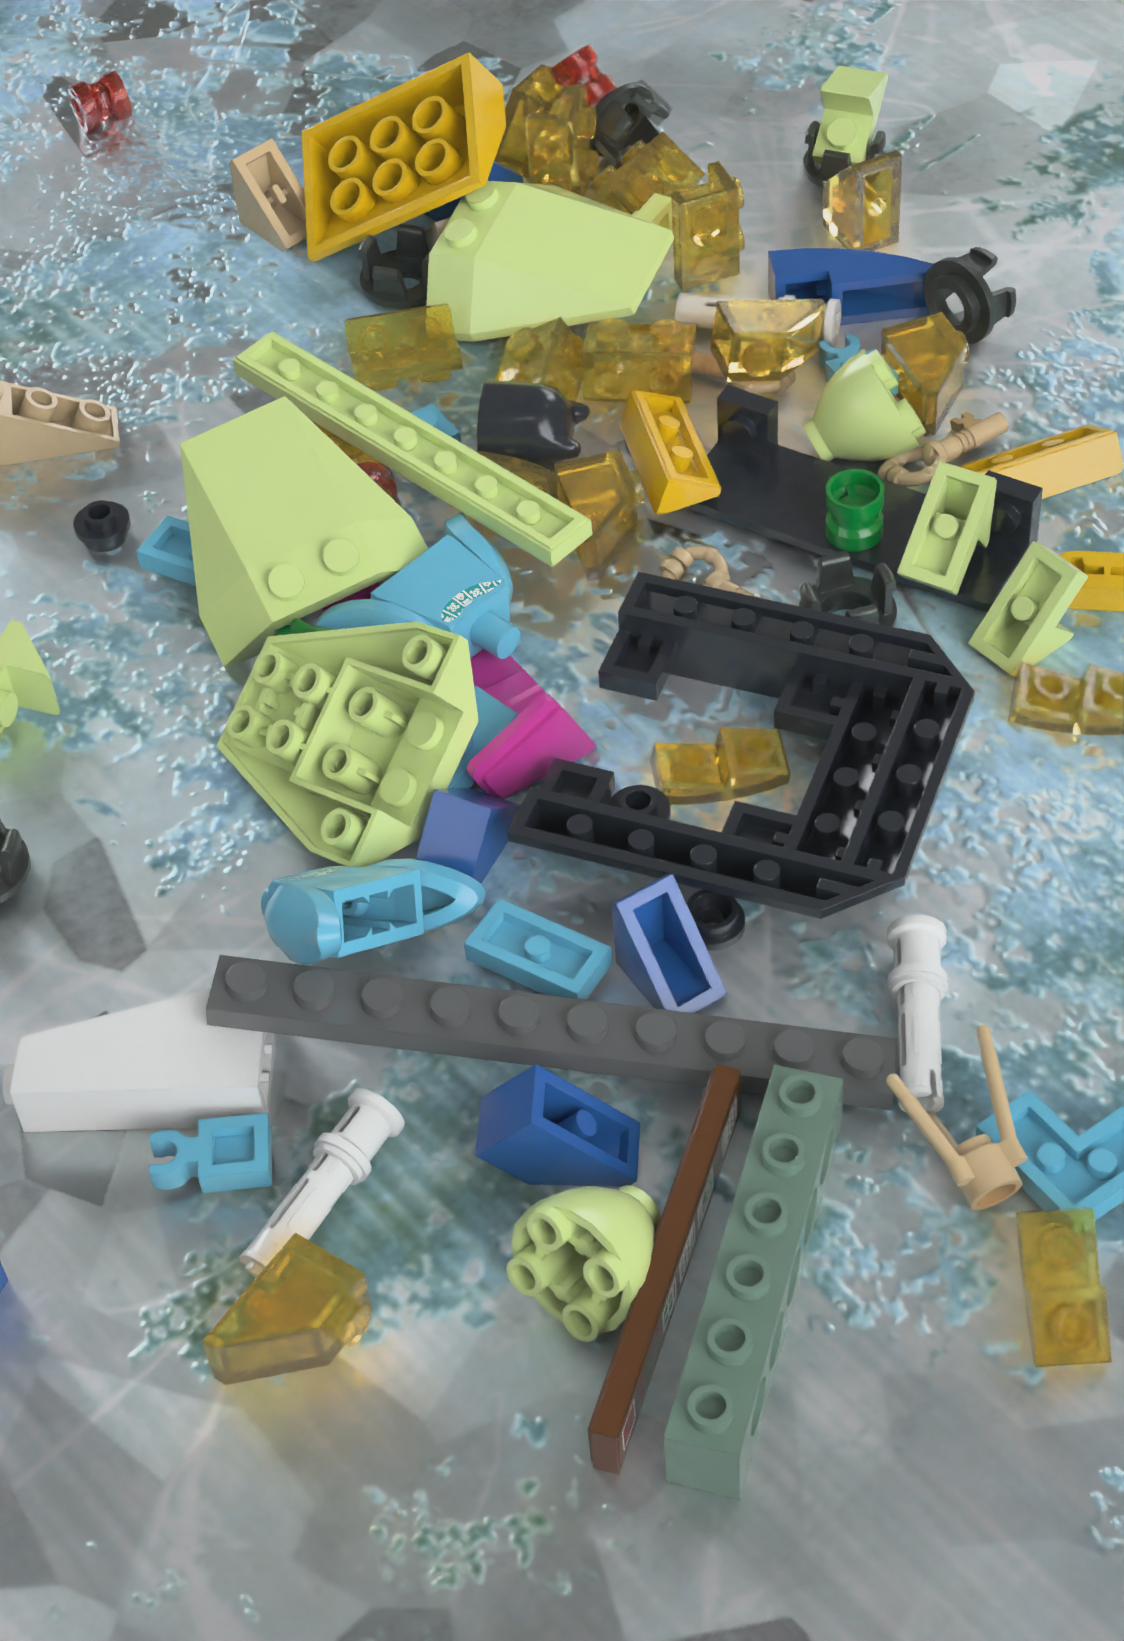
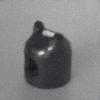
(528, 422)

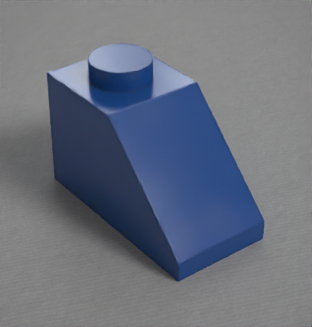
(556, 1133)

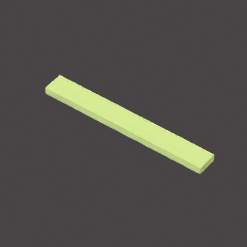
(415, 449)

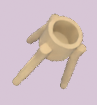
(977, 1165)

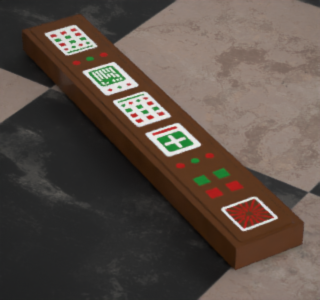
(672, 1252)

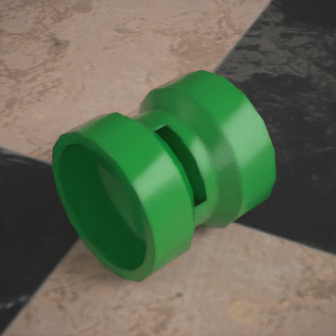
(854, 510)

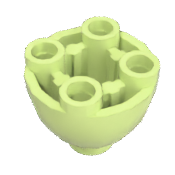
(860, 415)
(585, 1255)

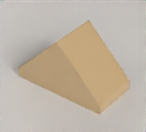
(269, 196)

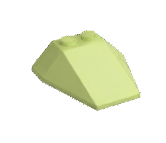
(540, 254)
(283, 526)

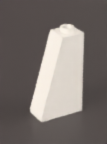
(140, 1070)

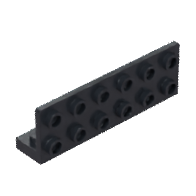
(785, 499)

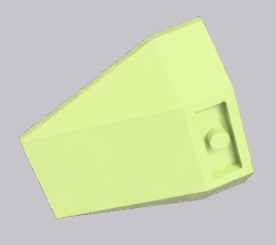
(354, 733)

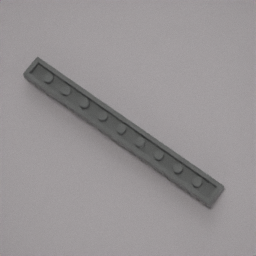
(539, 1028)

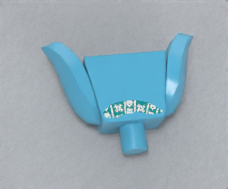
(451, 586)
(362, 908)

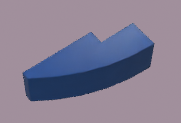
(866, 282)

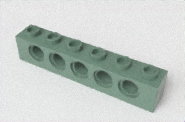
(753, 1284)

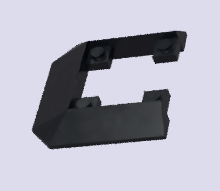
(867, 688)

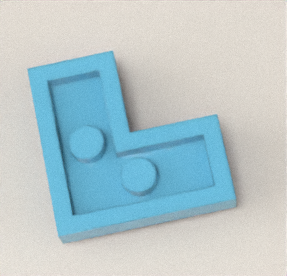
(1061, 1165)

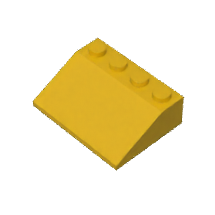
(400, 154)

